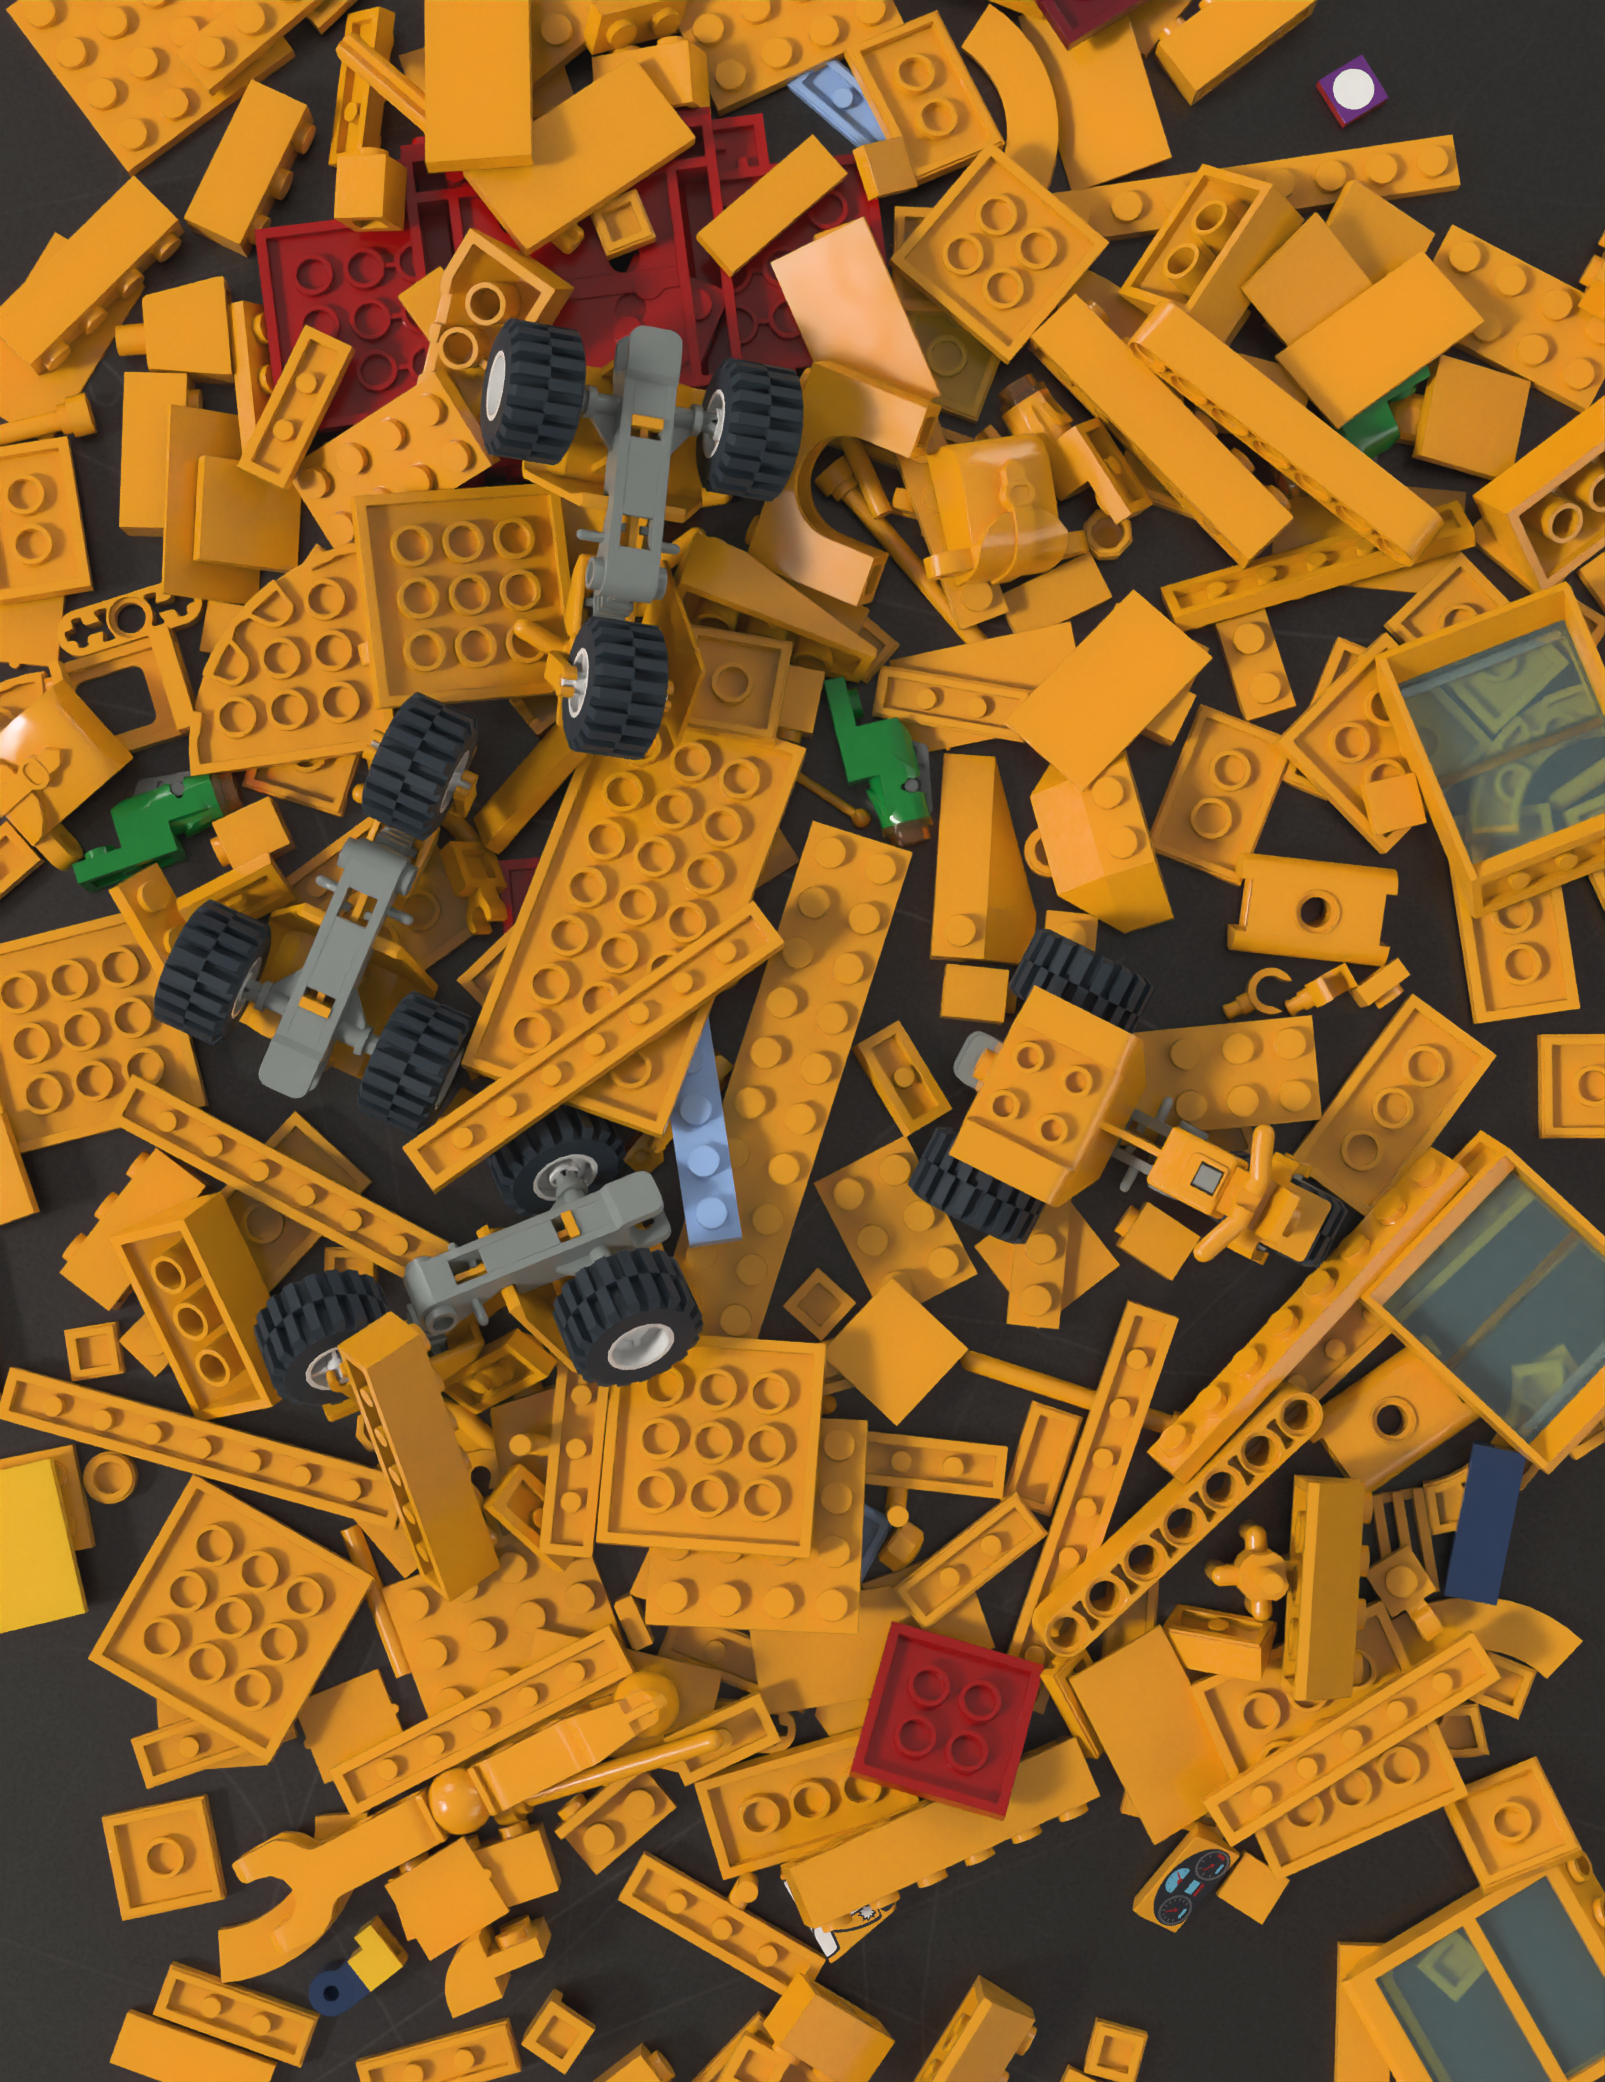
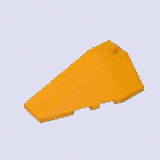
(479, 294)
(739, 594)

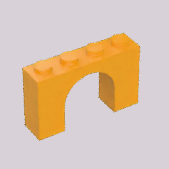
(790, 531)

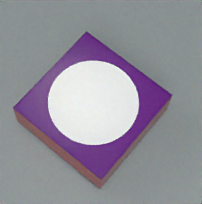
(1352, 91)

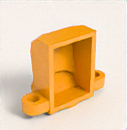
(998, 512)
(51, 765)

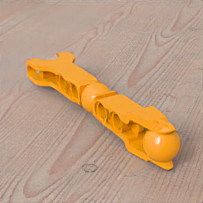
(453, 1804)

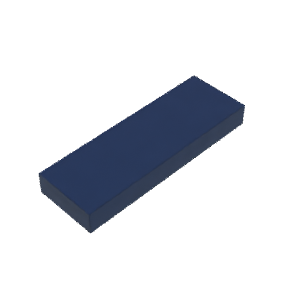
(1484, 1523)

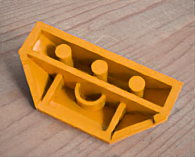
(1102, 847)

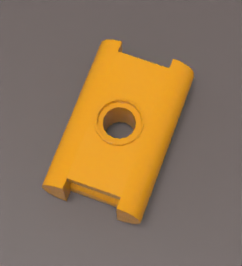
(1350, 918)
(1428, 1418)

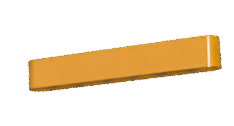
(1285, 433)
(1170, 1545)

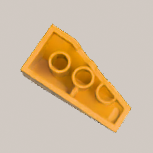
(980, 880)

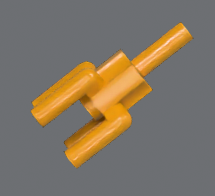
(1255, 1572)

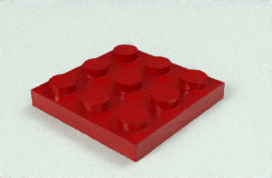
(947, 1721)

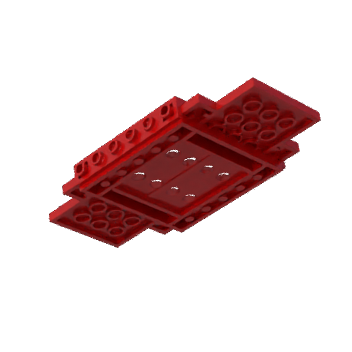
(352, 279)

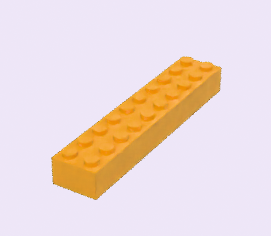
(794, 1065)

